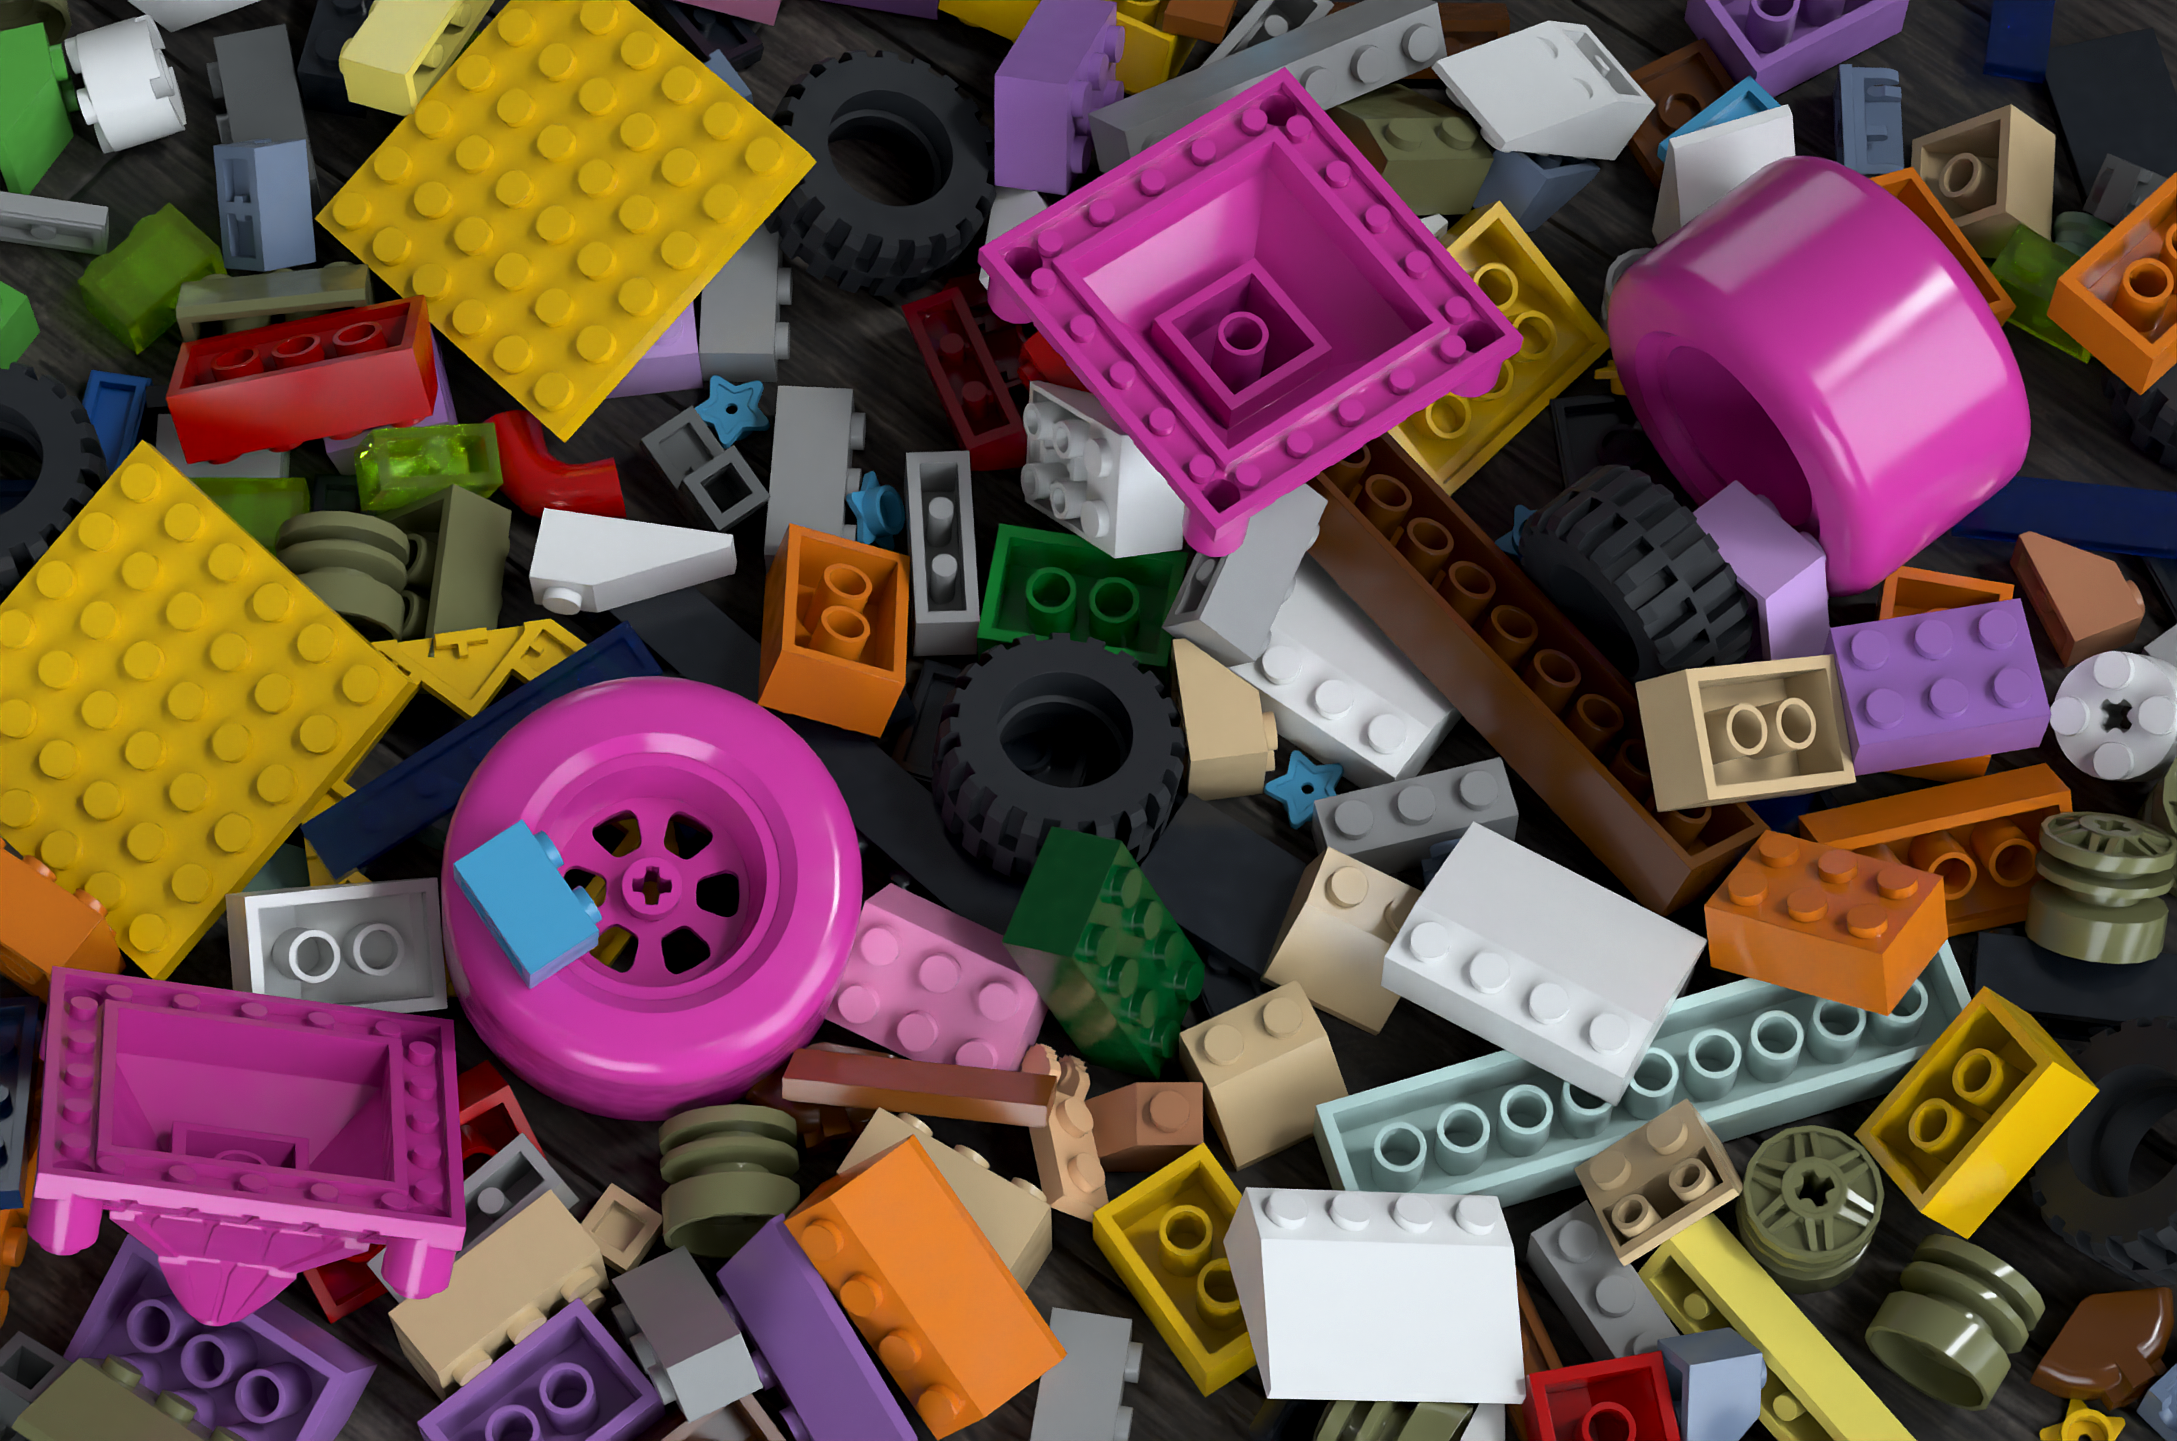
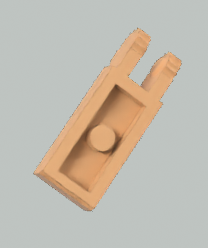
(1066, 1146)

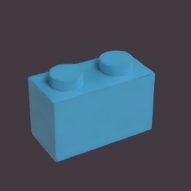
(528, 902)

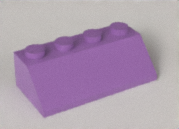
(806, 1344)

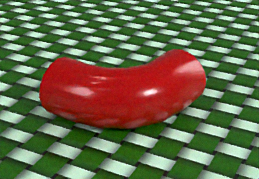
(540, 481)

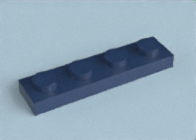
(19, 1058)

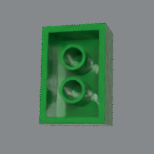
(1067, 585)

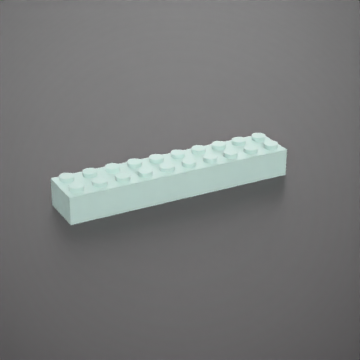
(1737, 1052)

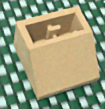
(1659, 1181)

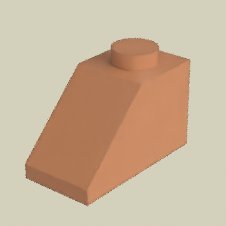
(2077, 597)
(1146, 1124)

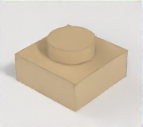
(622, 1228)

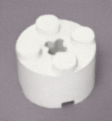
(126, 83)
(2089, 716)

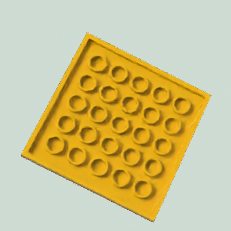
(565, 197)
(172, 707)

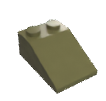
(1418, 147)

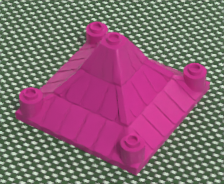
(1249, 304)
(247, 1136)

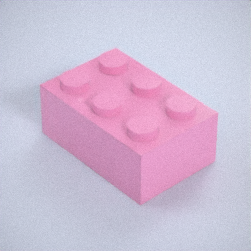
(936, 986)

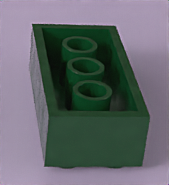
(1104, 953)

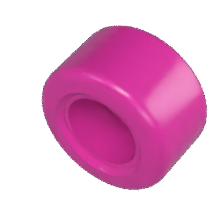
(1822, 362)
(777, 822)

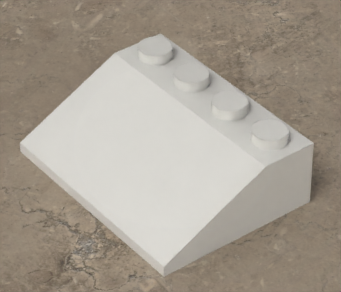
(1346, 686)
(1541, 962)
(1378, 1295)

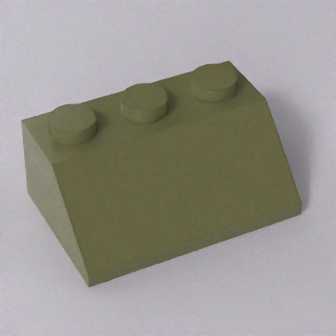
(236, 304)
(453, 562)
(108, 1403)

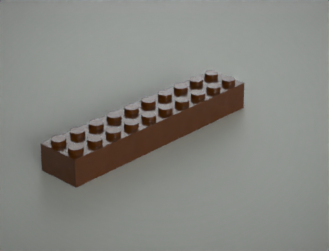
(1517, 673)

